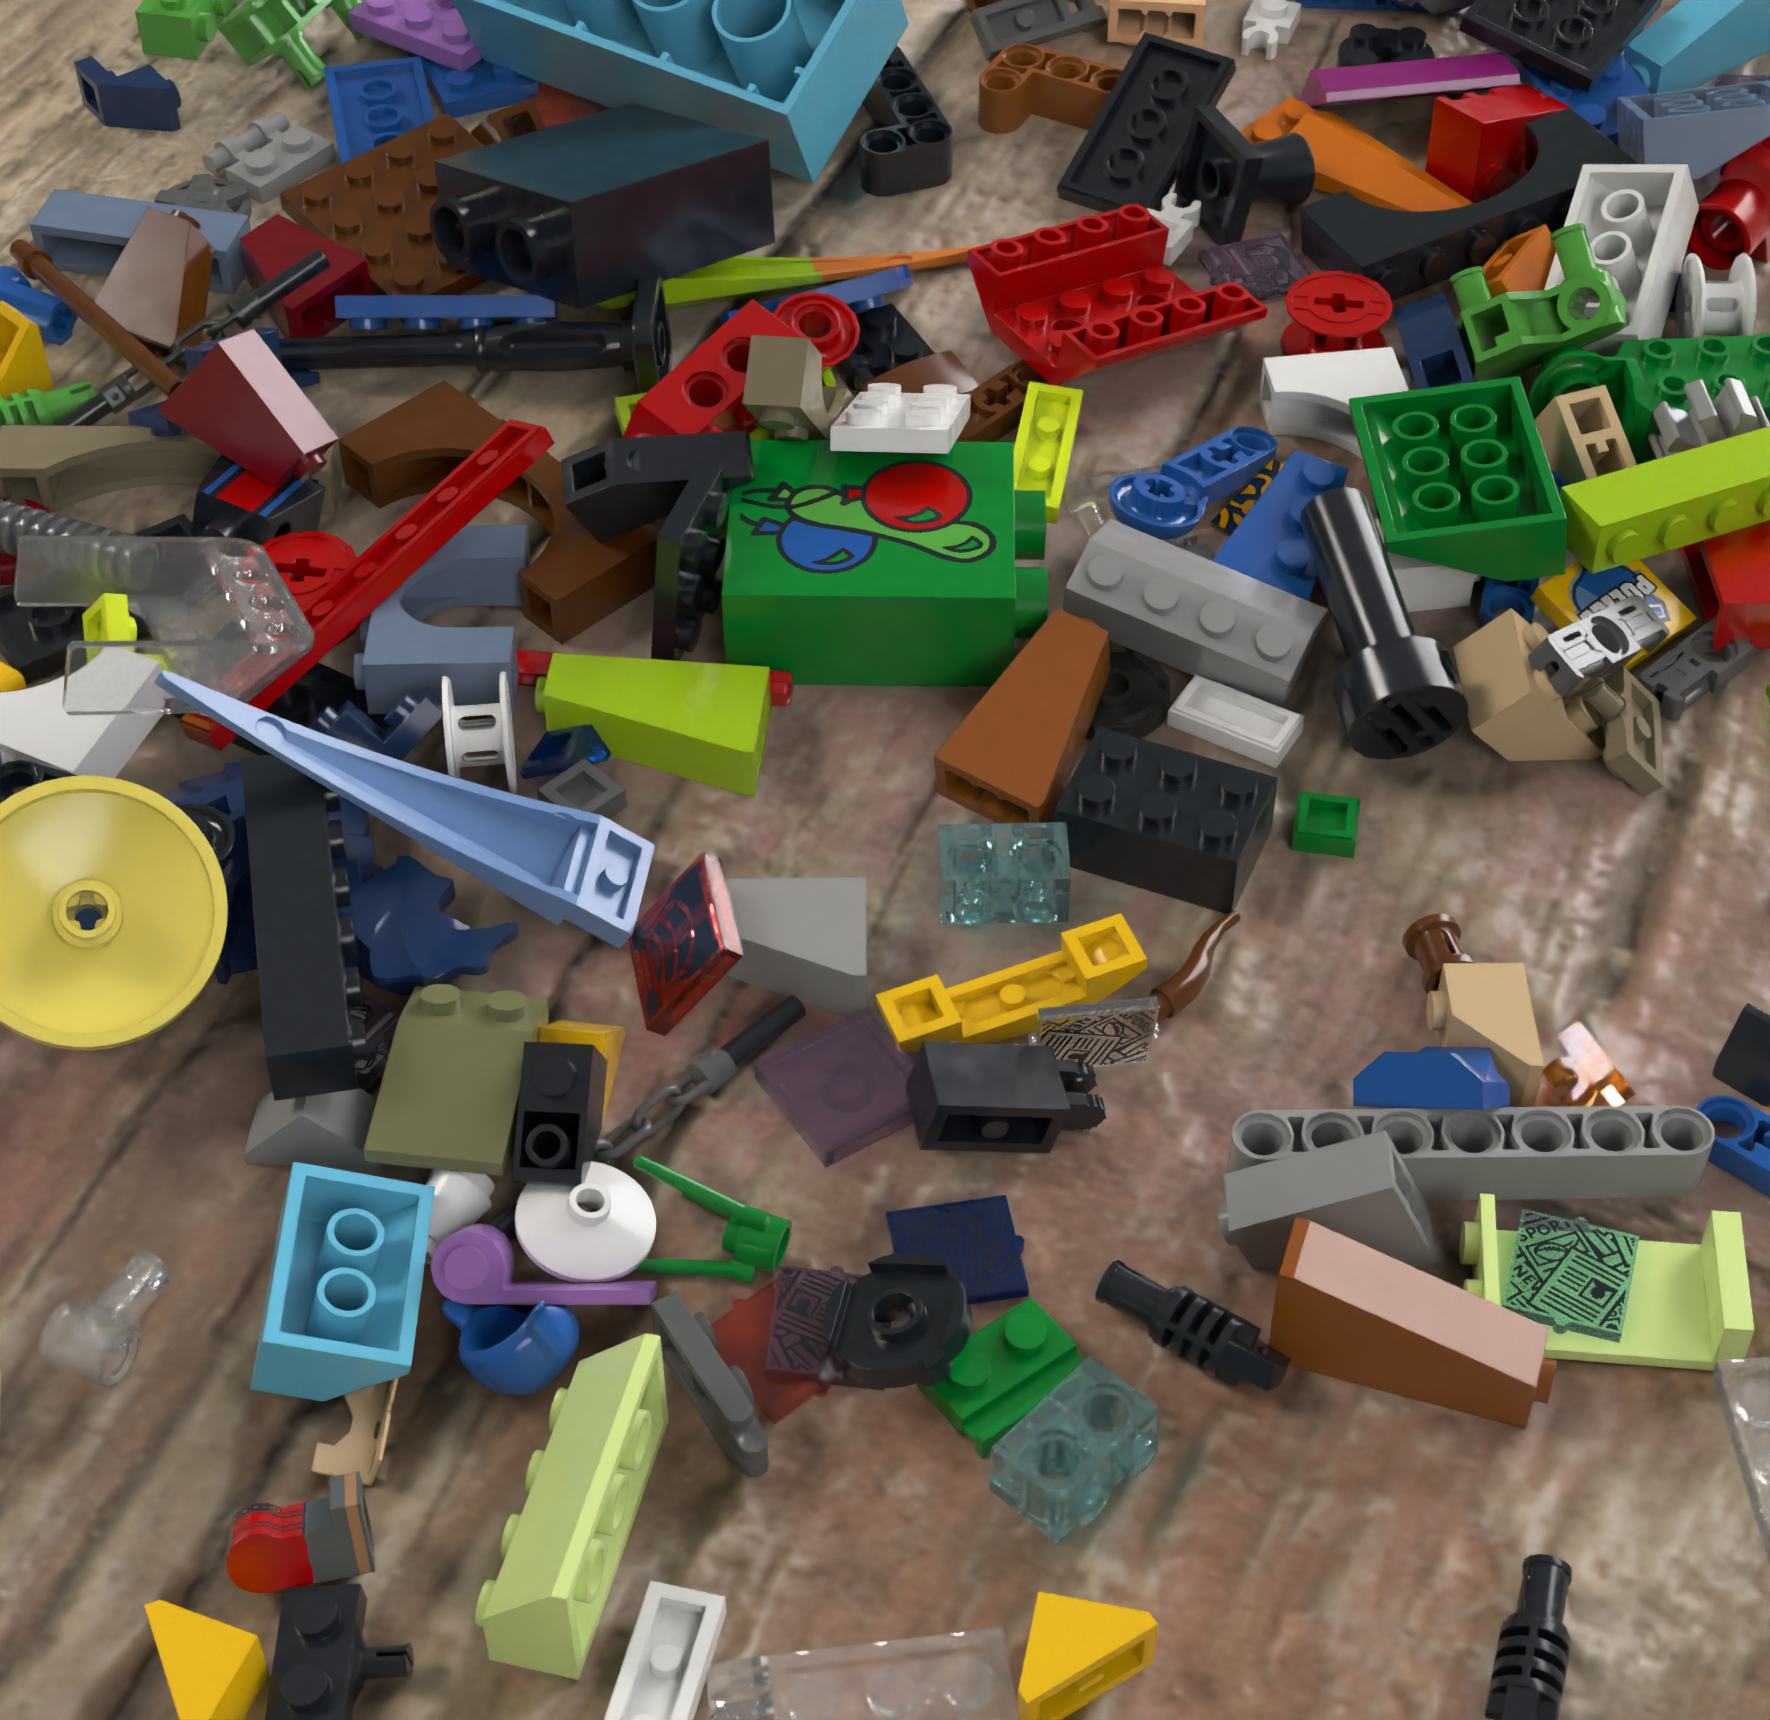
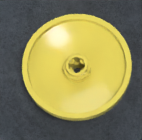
(159, 901)

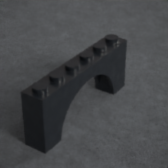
(1424, 248)

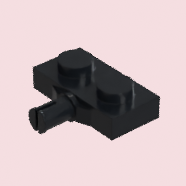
(324, 1655)

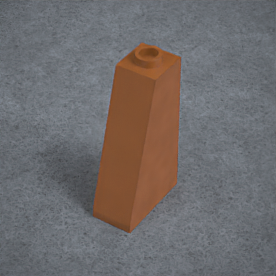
(1029, 727)
(1403, 1330)

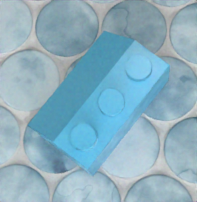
(342, 1283)

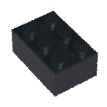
(1166, 819)

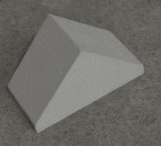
(312, 1130)

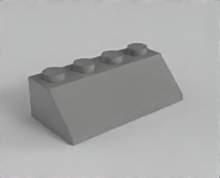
(1193, 612)

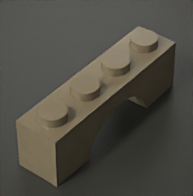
(787, 389)

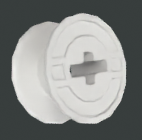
(1716, 306)
(480, 734)

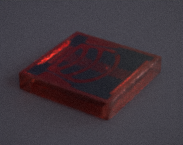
(684, 944)

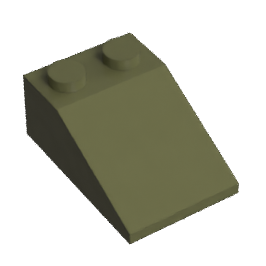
(454, 1080)

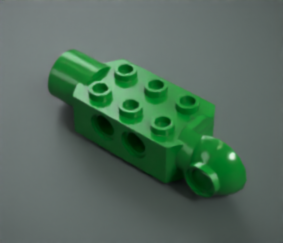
(1653, 373)

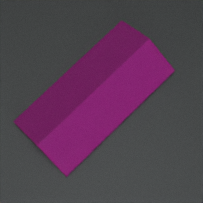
(1409, 79)

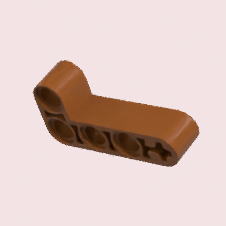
(1041, 83)

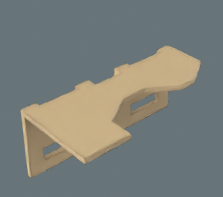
(357, 1447)

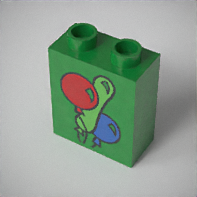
(882, 565)

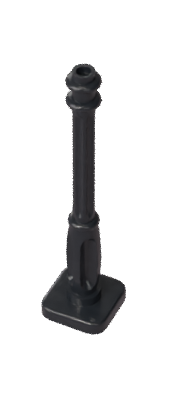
(637, 343)

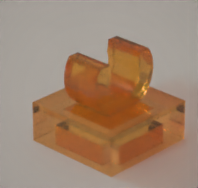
(1590, 1067)

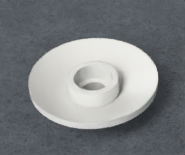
(582, 1243)

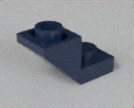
(130, 100)
(408, 722)

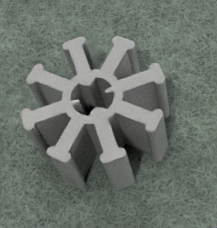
(1707, 420)

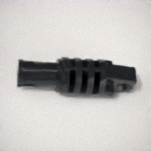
(1194, 1328)
(1533, 1646)

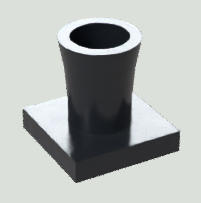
(1233, 173)

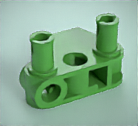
(277, 29)
(1537, 318)

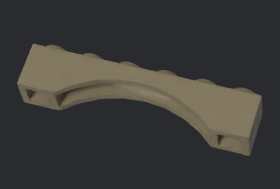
(81, 462)

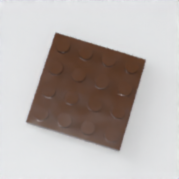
(383, 208)

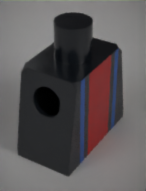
(248, 508)

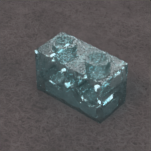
(1003, 873)
(1062, 1440)

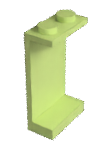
(1682, 1304)

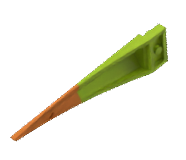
(761, 276)

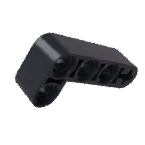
(912, 138)

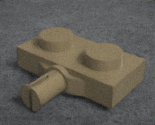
(1631, 729)

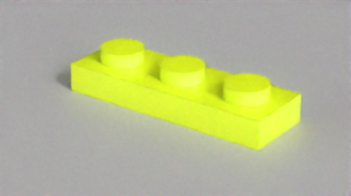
(1046, 442)

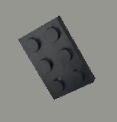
(688, 562)

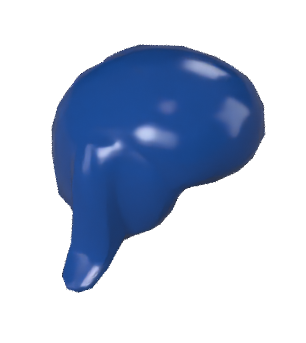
(514, 1348)

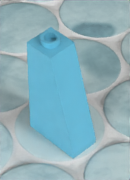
(1699, 43)

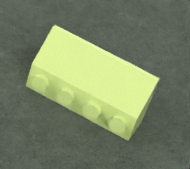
(577, 1511)

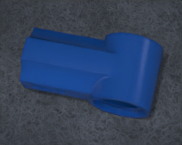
(45, 310)

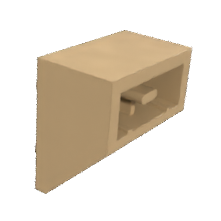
(1515, 703)

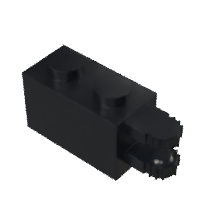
(998, 1097)

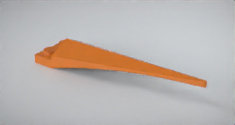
(1354, 160)

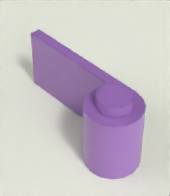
(480, 1269)

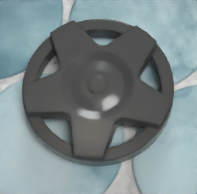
(208, 194)

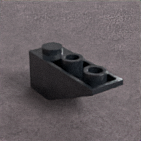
(641, 478)

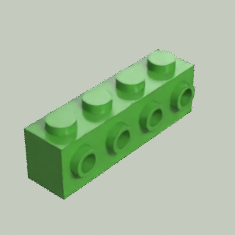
(180, 26)

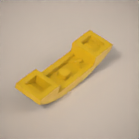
(1006, 1003)

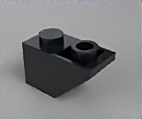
(558, 1113)

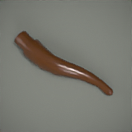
(1188, 982)

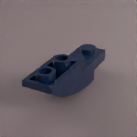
(1433, 343)

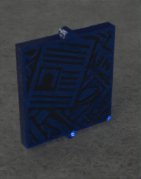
(973, 1242)

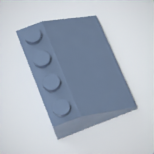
(1694, 125)

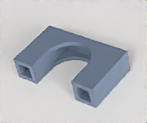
(407, 656)

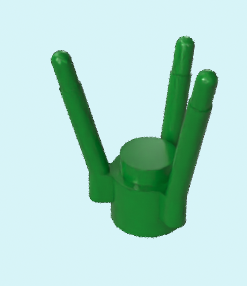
(751, 1234)

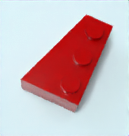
(1481, 139)

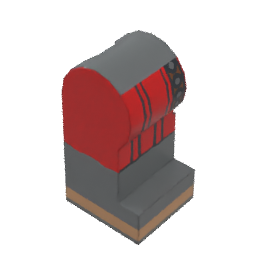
(302, 1542)

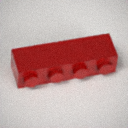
(1733, 583)

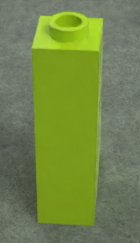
(666, 713)

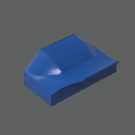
(1432, 1080)

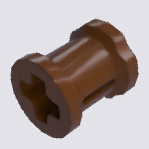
(1428, 946)

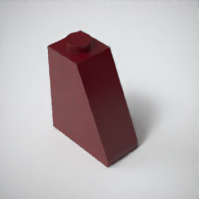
(311, 307)
(251, 411)

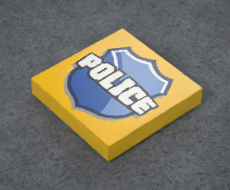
(1581, 594)

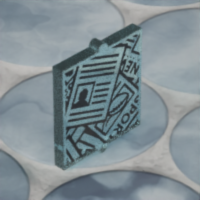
(1571, 1275)

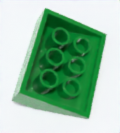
(1463, 479)

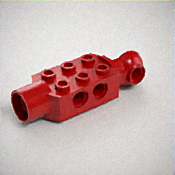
(1736, 212)
(709, 384)

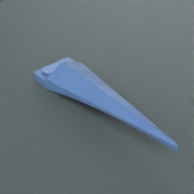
(531, 850)

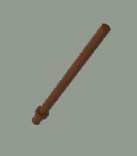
(38, 265)

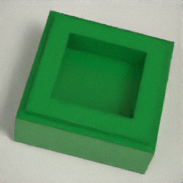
(1326, 824)

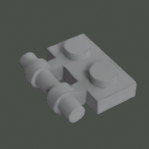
(279, 162)

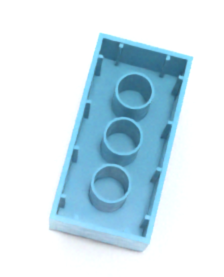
(738, 64)

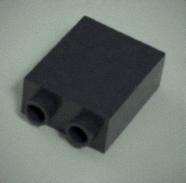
(603, 203)

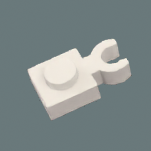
(1269, 24)
(1180, 225)

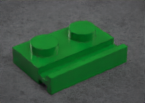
(1004, 1374)

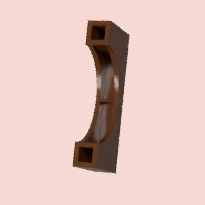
(574, 576)

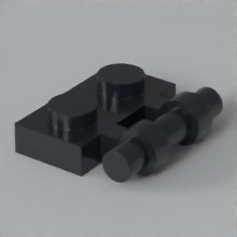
(883, 344)

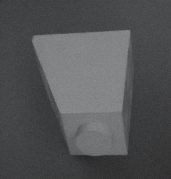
(803, 939)
(1345, 1187)

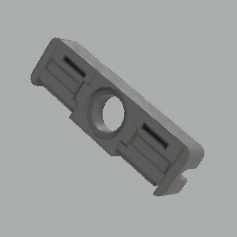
(1599, 643)
(1684, 677)

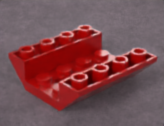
(1098, 296)

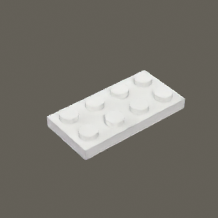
(902, 421)

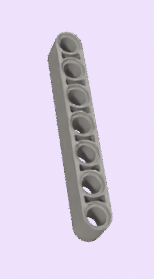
(1506, 1149)

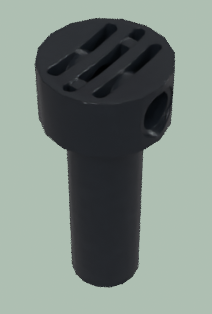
(1395, 687)

